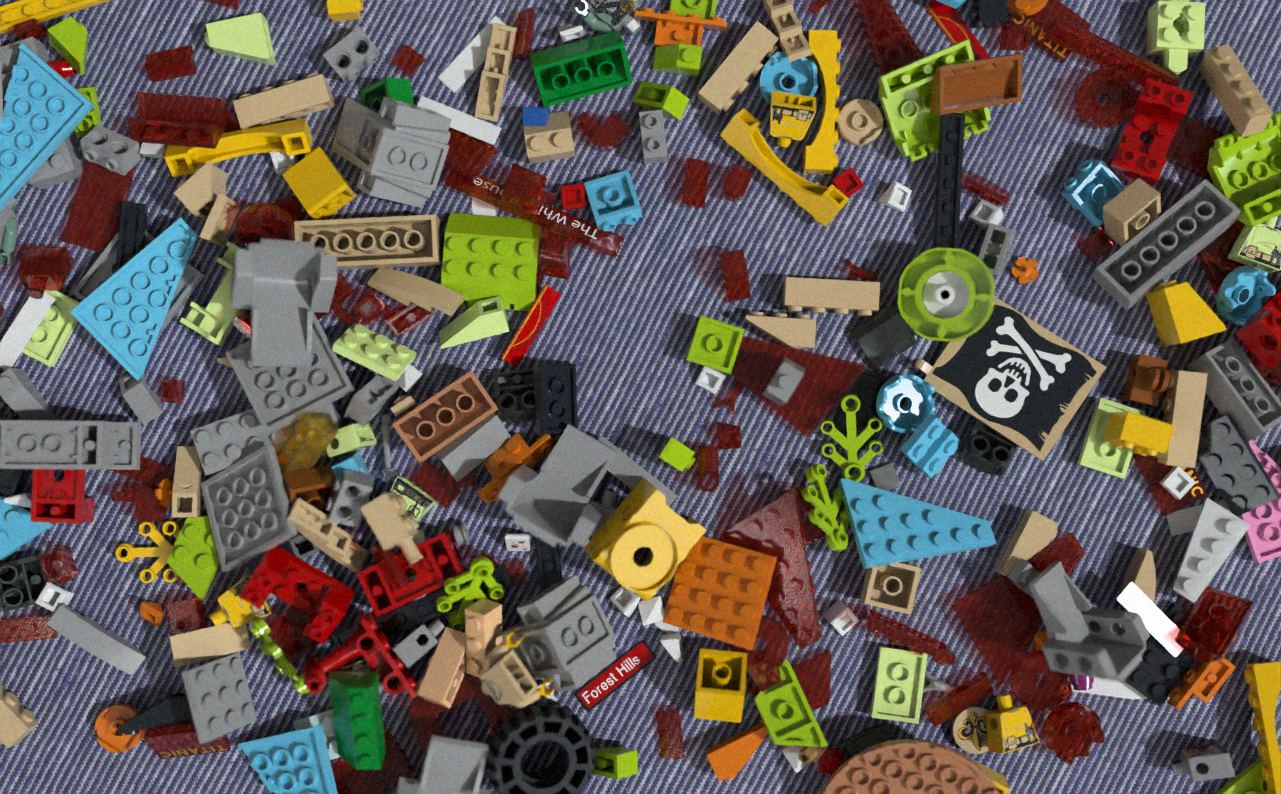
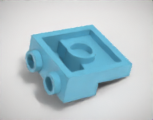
(1092, 189)
(613, 200)
(930, 446)

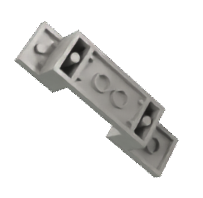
(70, 445)

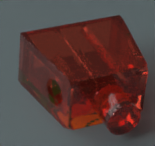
(525, 192)
(44, 268)

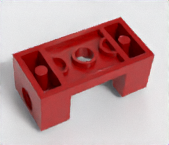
(1157, 113)
(1263, 332)
(60, 500)
(439, 562)
(323, 599)

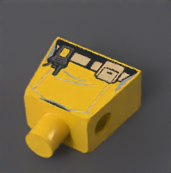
(790, 116)
(236, 609)
(1009, 726)

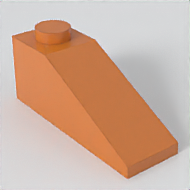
(733, 753)

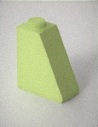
(242, 38)

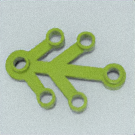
(852, 441)
(824, 508)
(480, 569)
(260, 629)

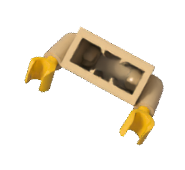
(509, 679)

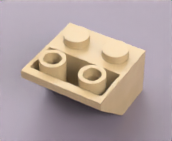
(202, 189)

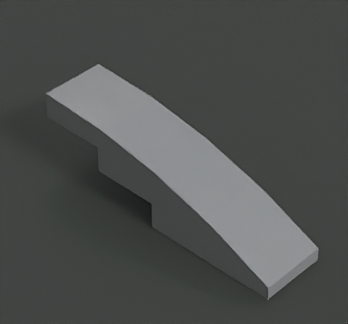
(632, 473)
(97, 640)

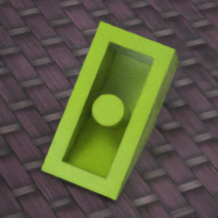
(70, 42)
(678, 59)
(661, 97)
(677, 455)
(615, 762)

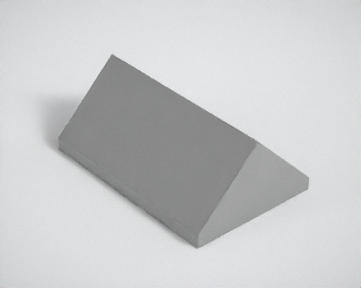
(473, 447)

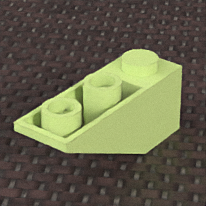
(478, 322)

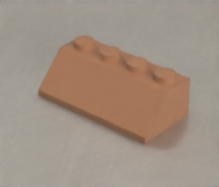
(445, 416)

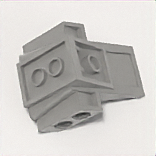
(395, 148)
(282, 288)
(557, 499)
(563, 635)
(1075, 638)
(449, 768)

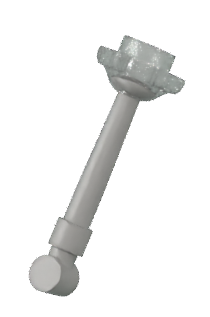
(387, 474)

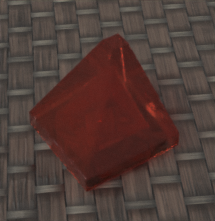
(728, 436)

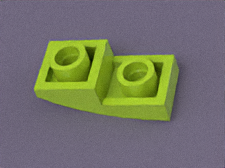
(92, 117)

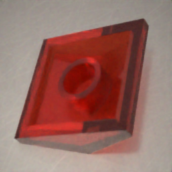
(287, 633)

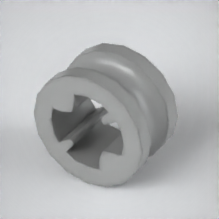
(461, 533)

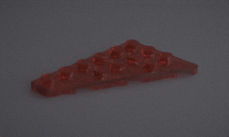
(816, 393)
(779, 533)
(1003, 616)

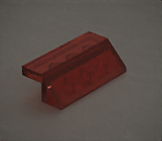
(179, 120)

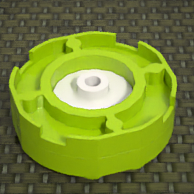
(970, 291)

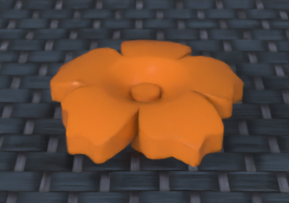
(1025, 270)
(164, 492)

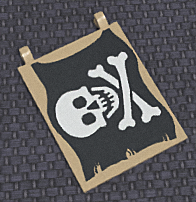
(1015, 378)

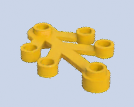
(162, 551)

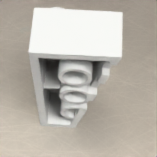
(1209, 546)

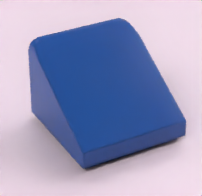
(536, 116)

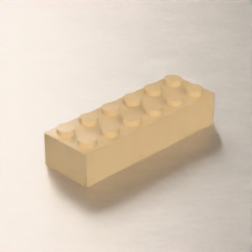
(376, 240)

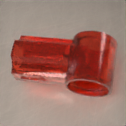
(708, 465)

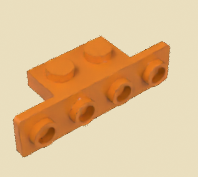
(679, 29)
(511, 457)
(1202, 682)

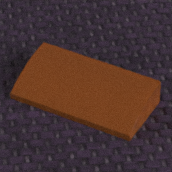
(977, 84)

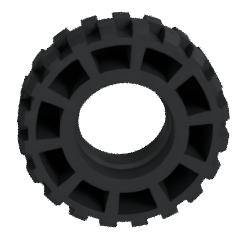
(534, 724)

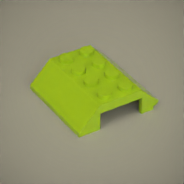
(907, 98)
(1250, 171)
(491, 259)

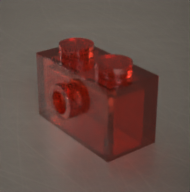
(186, 615)

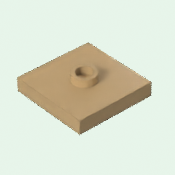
(220, 220)

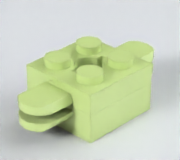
(1168, 38)

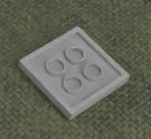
(219, 697)

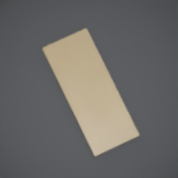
(208, 643)

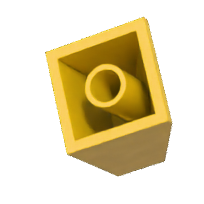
(319, 184)
(1181, 314)
(720, 685)

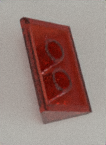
(1213, 624)

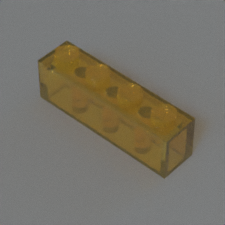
(306, 442)

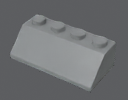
(1238, 389)

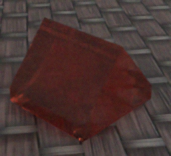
(173, 391)

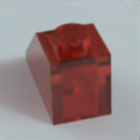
(735, 275)

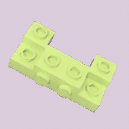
(217, 318)

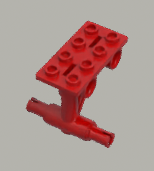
(375, 651)

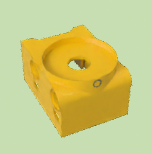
(646, 524)

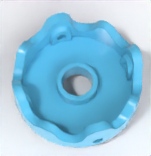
(778, 67)
(1253, 288)
(919, 402)

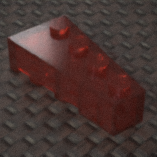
(886, 36)

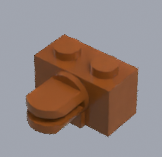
(1146, 380)

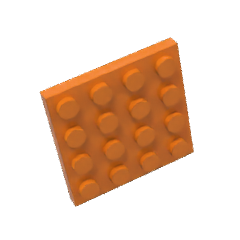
(721, 591)

